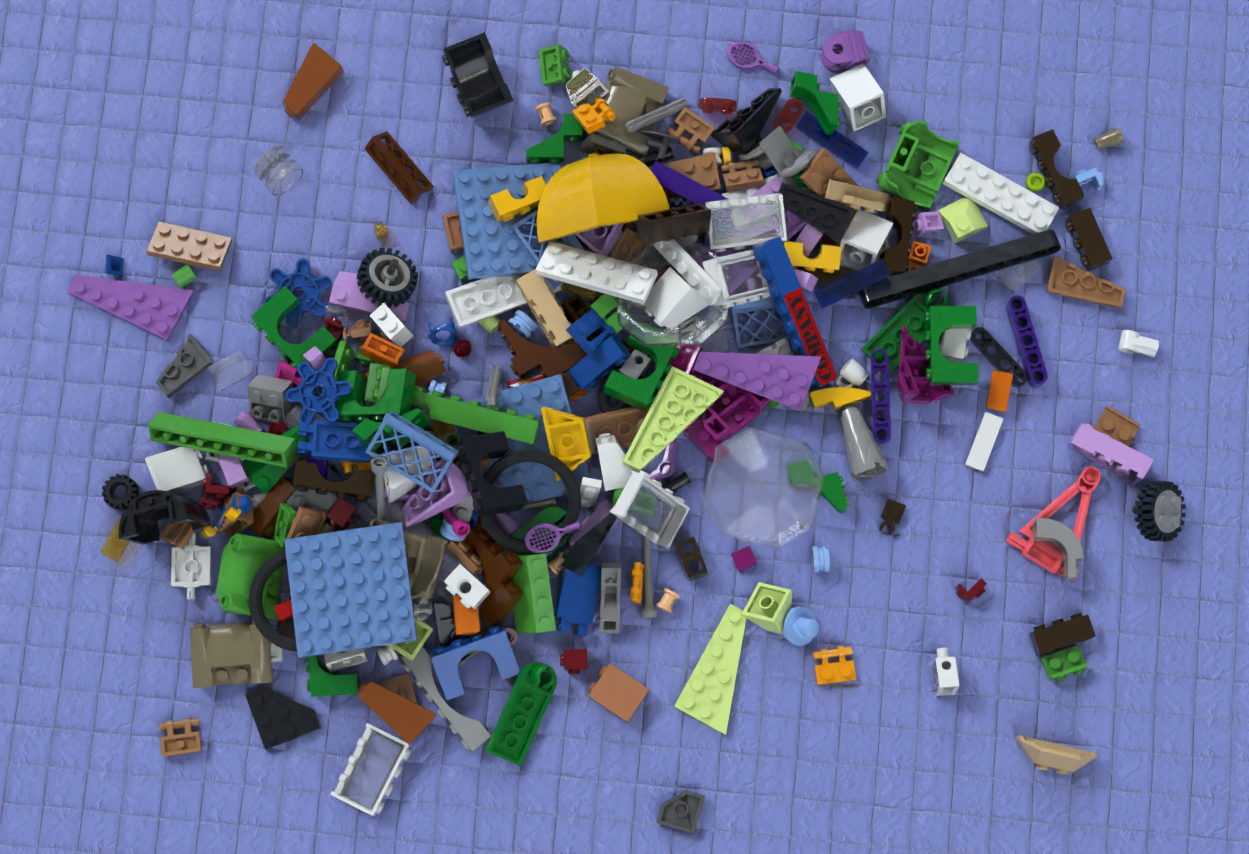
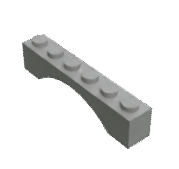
(471, 730)

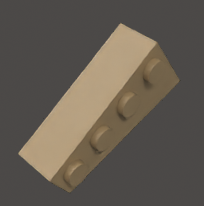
(544, 307)

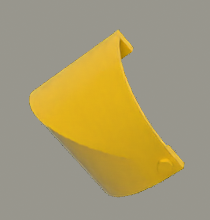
(597, 194)

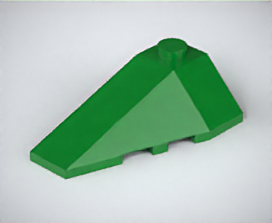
(266, 475)

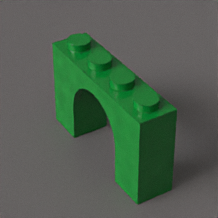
(270, 318)
(940, 369)
(641, 392)
(396, 398)
(326, 683)

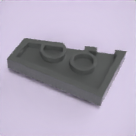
(186, 366)

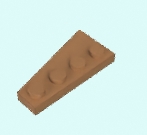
(1075, 283)

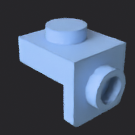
(1091, 175)

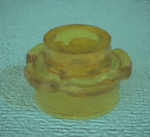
(380, 230)

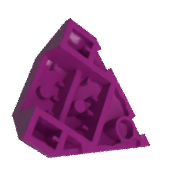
(912, 381)
(731, 410)

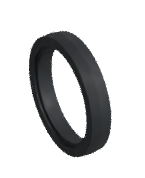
(556, 465)
(255, 602)

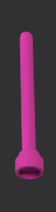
(459, 526)

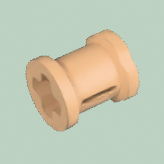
(545, 114)
(555, 564)
(667, 600)

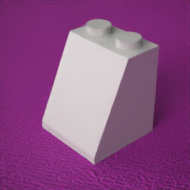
(859, 97)
(864, 240)
(673, 300)
(611, 455)
(177, 469)
(396, 483)

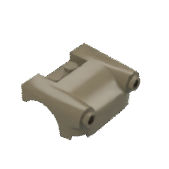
(630, 98)
(423, 559)
(229, 654)

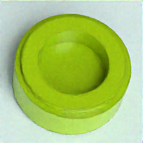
(1035, 182)

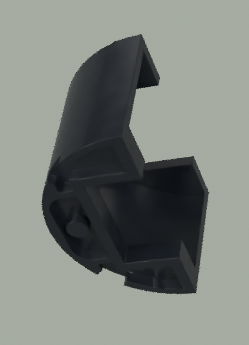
(476, 76)
(145, 510)

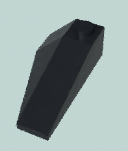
(747, 126)
(584, 549)

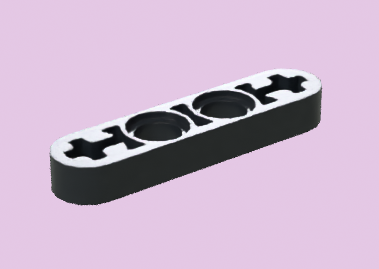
(1001, 355)

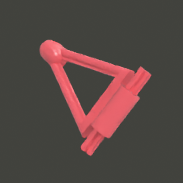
(1045, 553)

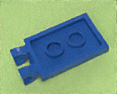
(332, 442)
(577, 599)

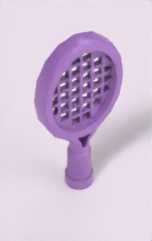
(758, 62)
(568, 529)

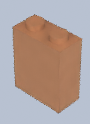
(617, 692)

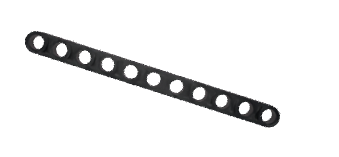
(960, 268)

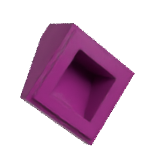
(744, 558)

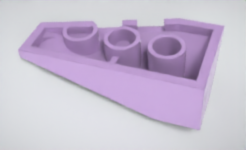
(348, 295)
(448, 493)

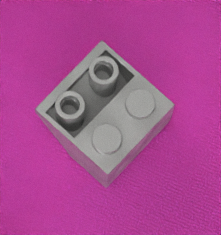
(268, 398)

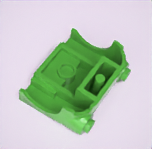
(917, 164)
(238, 567)

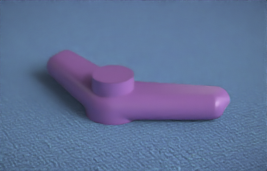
(666, 467)

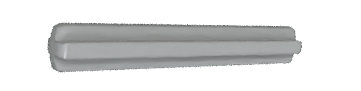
(656, 115)
(493, 385)

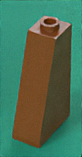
(311, 82)
(424, 365)
(400, 713)

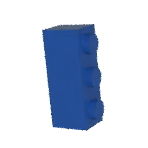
(600, 363)

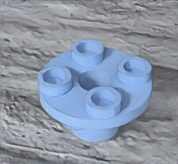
(800, 626)

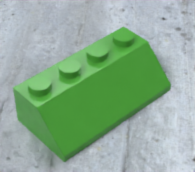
(535, 608)

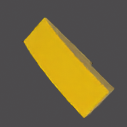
(838, 397)

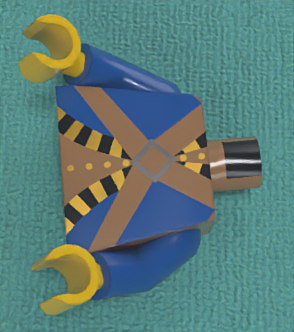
(234, 516)

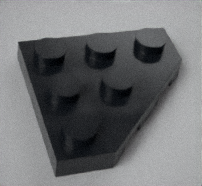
(280, 717)

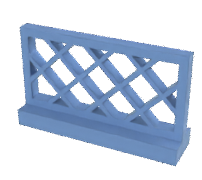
(569, 241)
(762, 304)
(416, 435)

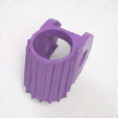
(851, 50)

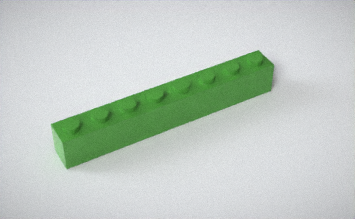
(478, 417)
(223, 439)

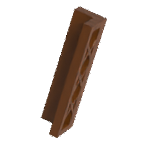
(395, 167)

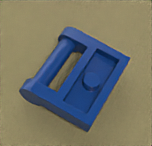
(586, 326)

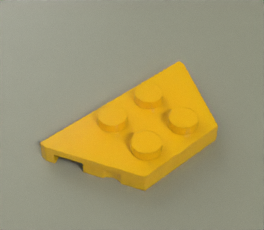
(566, 437)

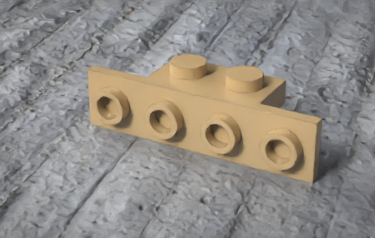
(857, 196)

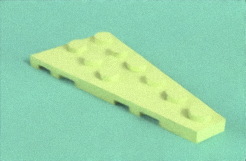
(673, 410)
(712, 683)

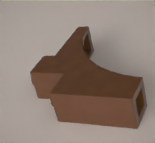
(534, 356)
(499, 571)

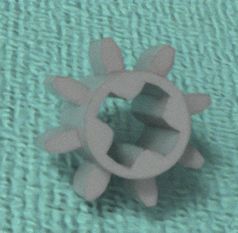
(421, 609)

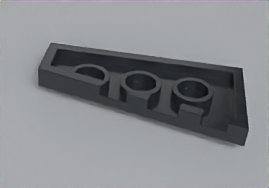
(821, 213)

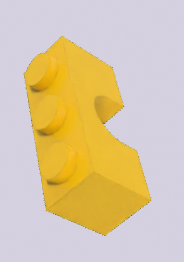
(506, 207)
(827, 259)

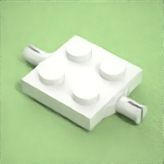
(191, 567)

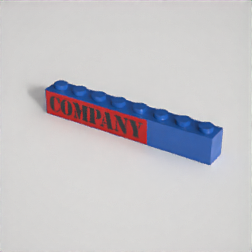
(793, 307)

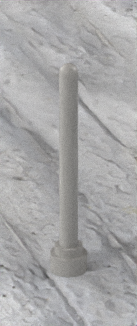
(379, 467)
(648, 610)

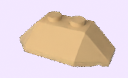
(1053, 755)

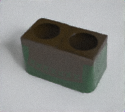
(687, 558)

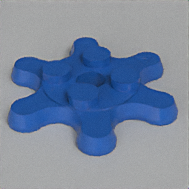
(301, 280)
(307, 391)

